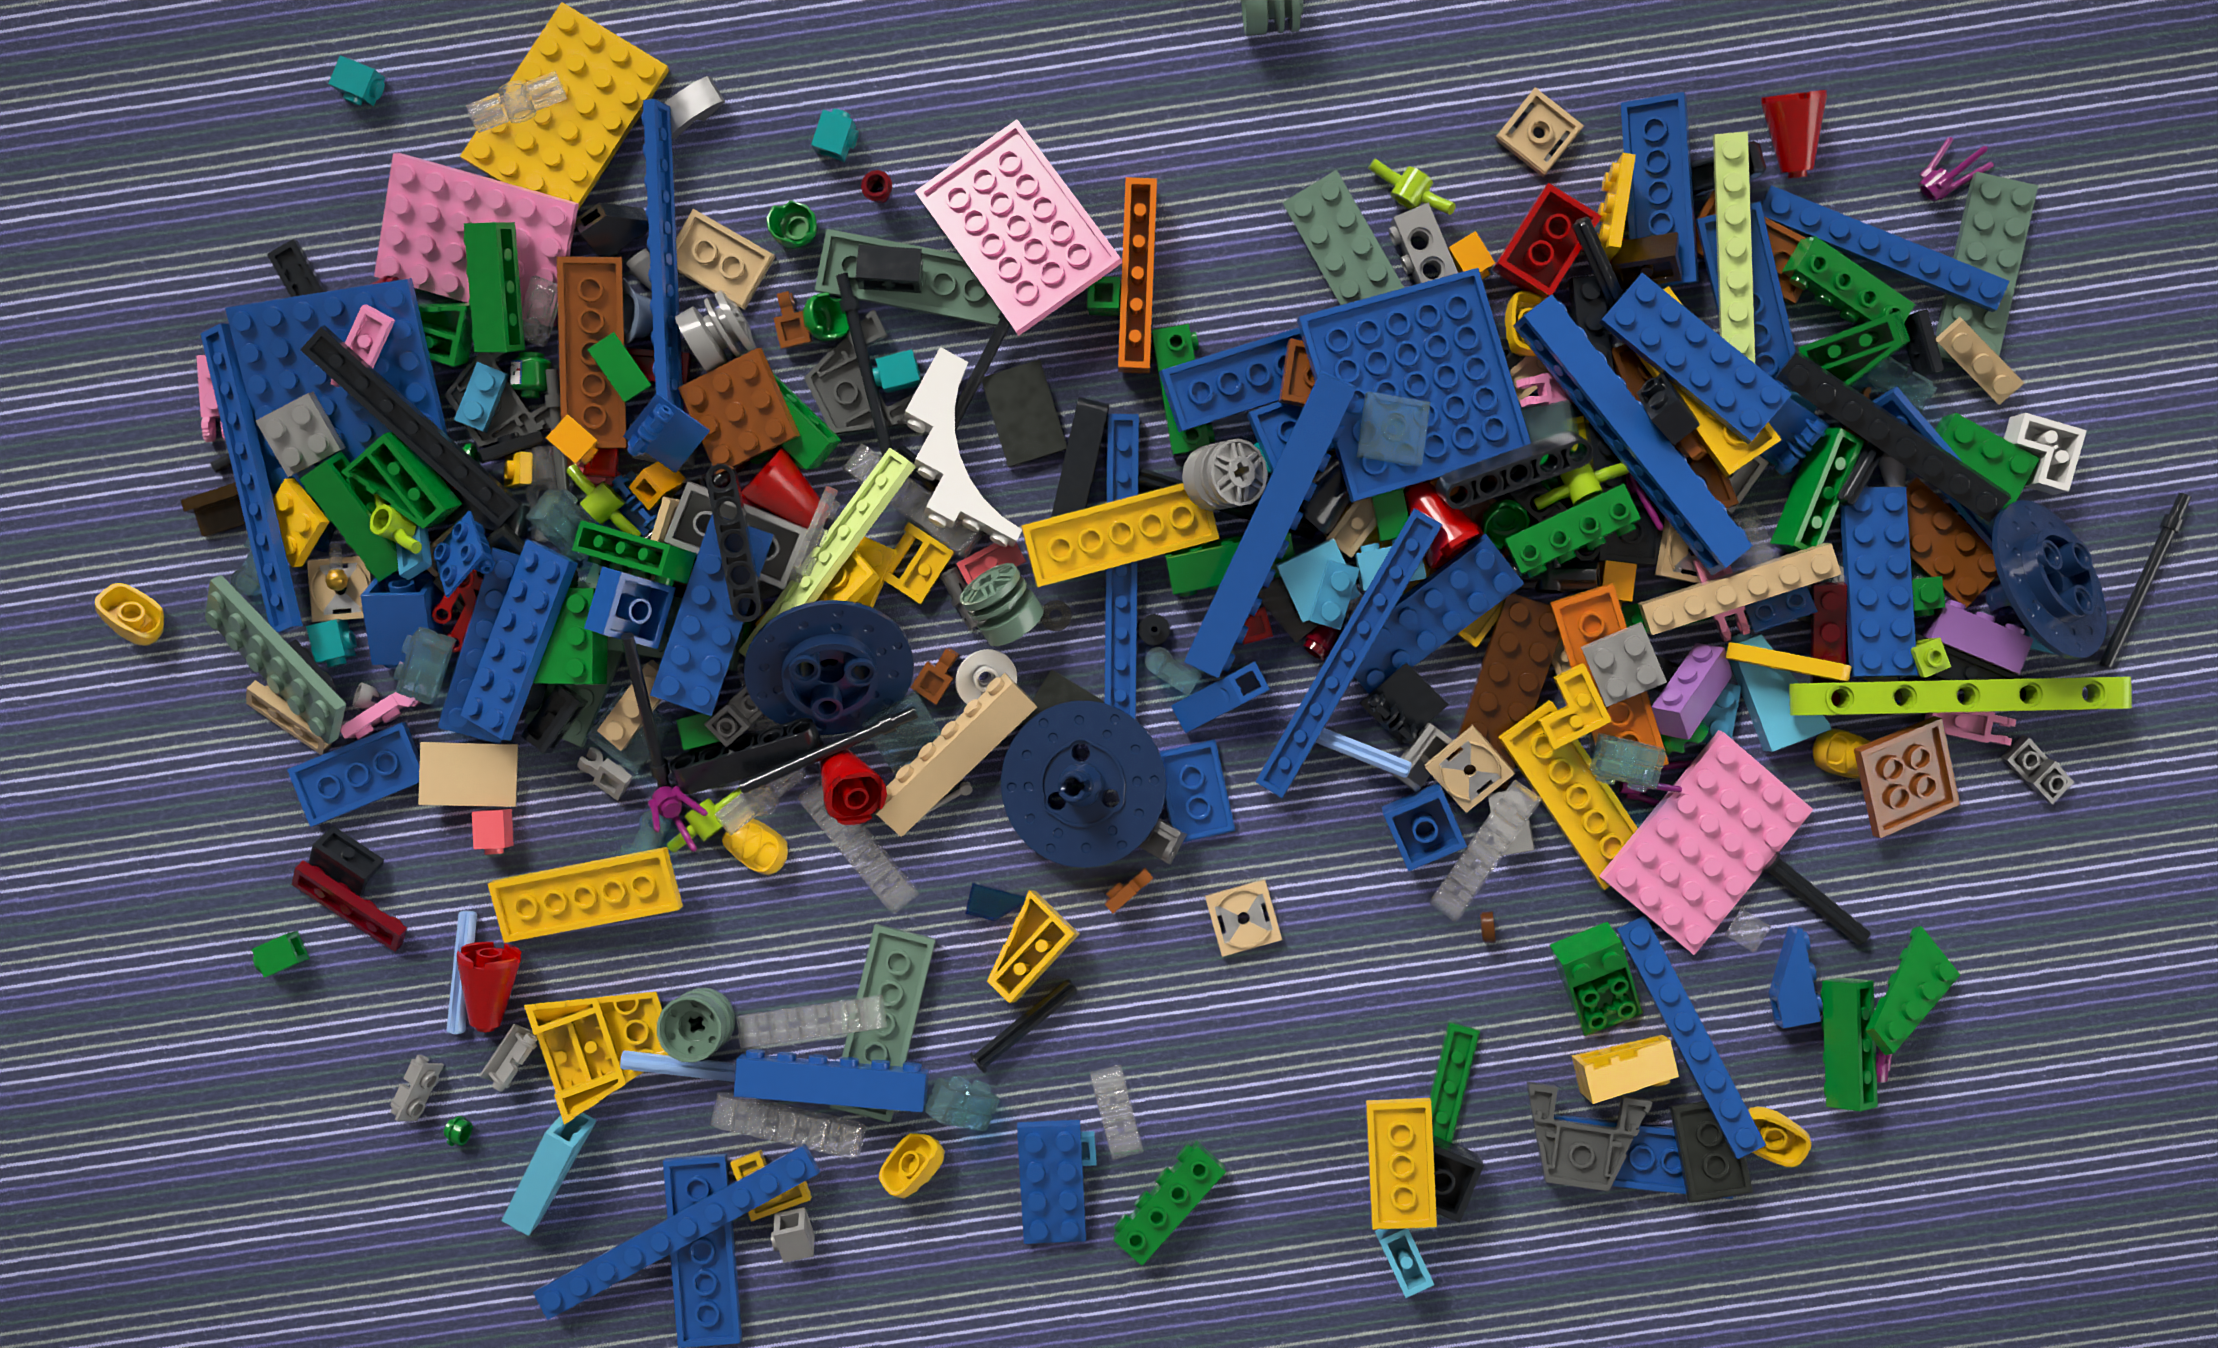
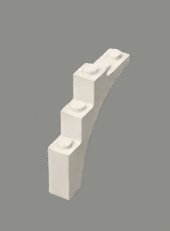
(939, 458)

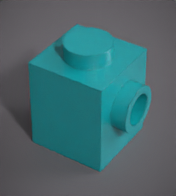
(357, 82)
(835, 134)
(897, 371)
(332, 642)

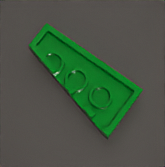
(1912, 991)

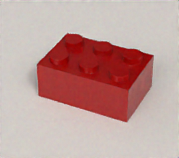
(1544, 243)

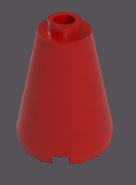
(1795, 129)
(783, 490)
(1457, 527)
(851, 788)
(487, 981)

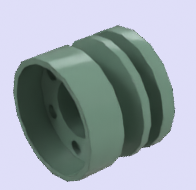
(1258, 12)
(1001, 604)
(679, 1029)

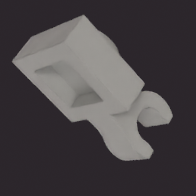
(607, 774)

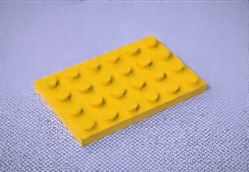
(574, 140)

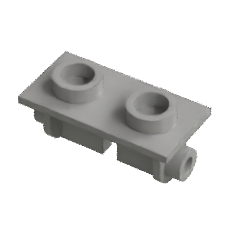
(508, 1056)
(411, 1101)

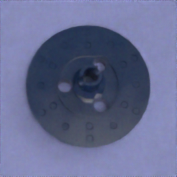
(2047, 580)
(828, 665)
(1046, 762)

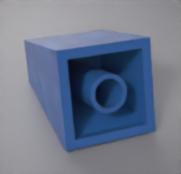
(396, 610)

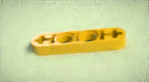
(1788, 662)

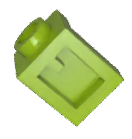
(1930, 656)

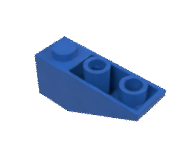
(1220, 697)
(1792, 986)

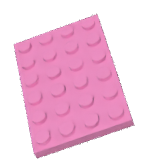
(427, 218)
(1018, 227)
(1706, 842)

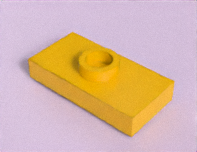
(518, 469)

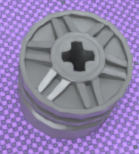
(716, 331)
(1225, 475)

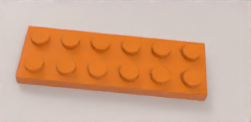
(1587, 619)

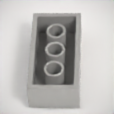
(693, 518)

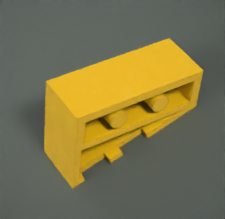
(1032, 946)
(1625, 1068)

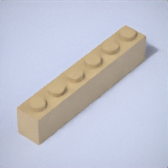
(1739, 588)
(954, 753)

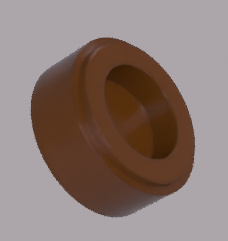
(1487, 927)

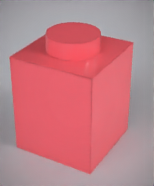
(492, 830)

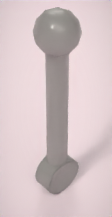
(964, 789)

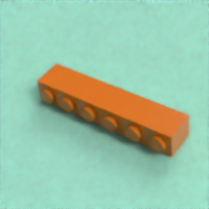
(1137, 275)

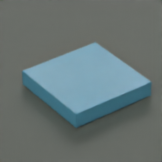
(1304, 574)

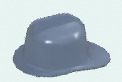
(637, 314)

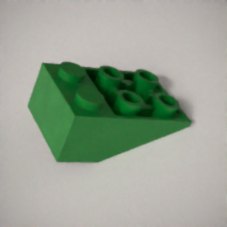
(1596, 978)

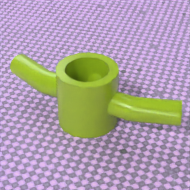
(1411, 187)
(1581, 484)
(601, 501)
(393, 525)
(702, 825)

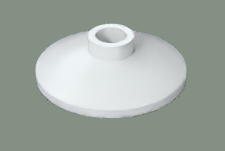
(986, 660)

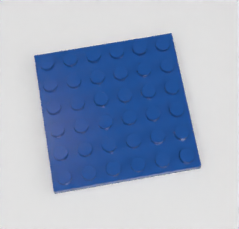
(1425, 346)
(278, 372)

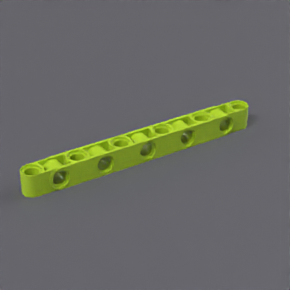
(1978, 696)

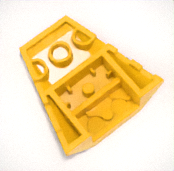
(586, 1041)

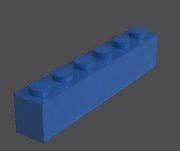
(831, 1082)

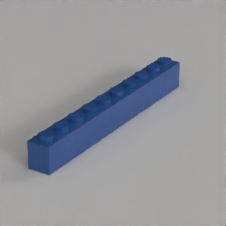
(1632, 435)
(1270, 523)

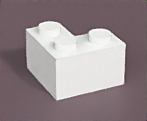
(2054, 444)

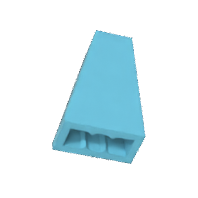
(1767, 701)
(546, 1172)

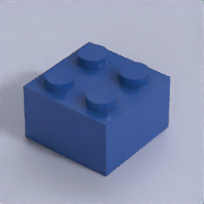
(629, 605)
(1423, 826)

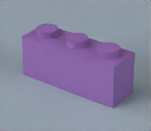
(1979, 636)
(1692, 691)

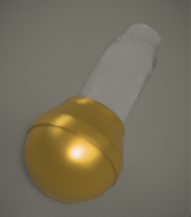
(336, 577)

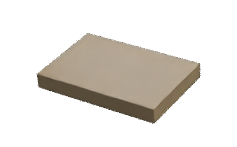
(721, 259)
(468, 774)

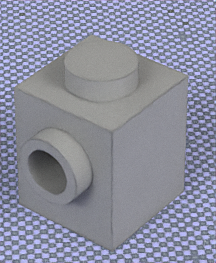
(793, 1235)

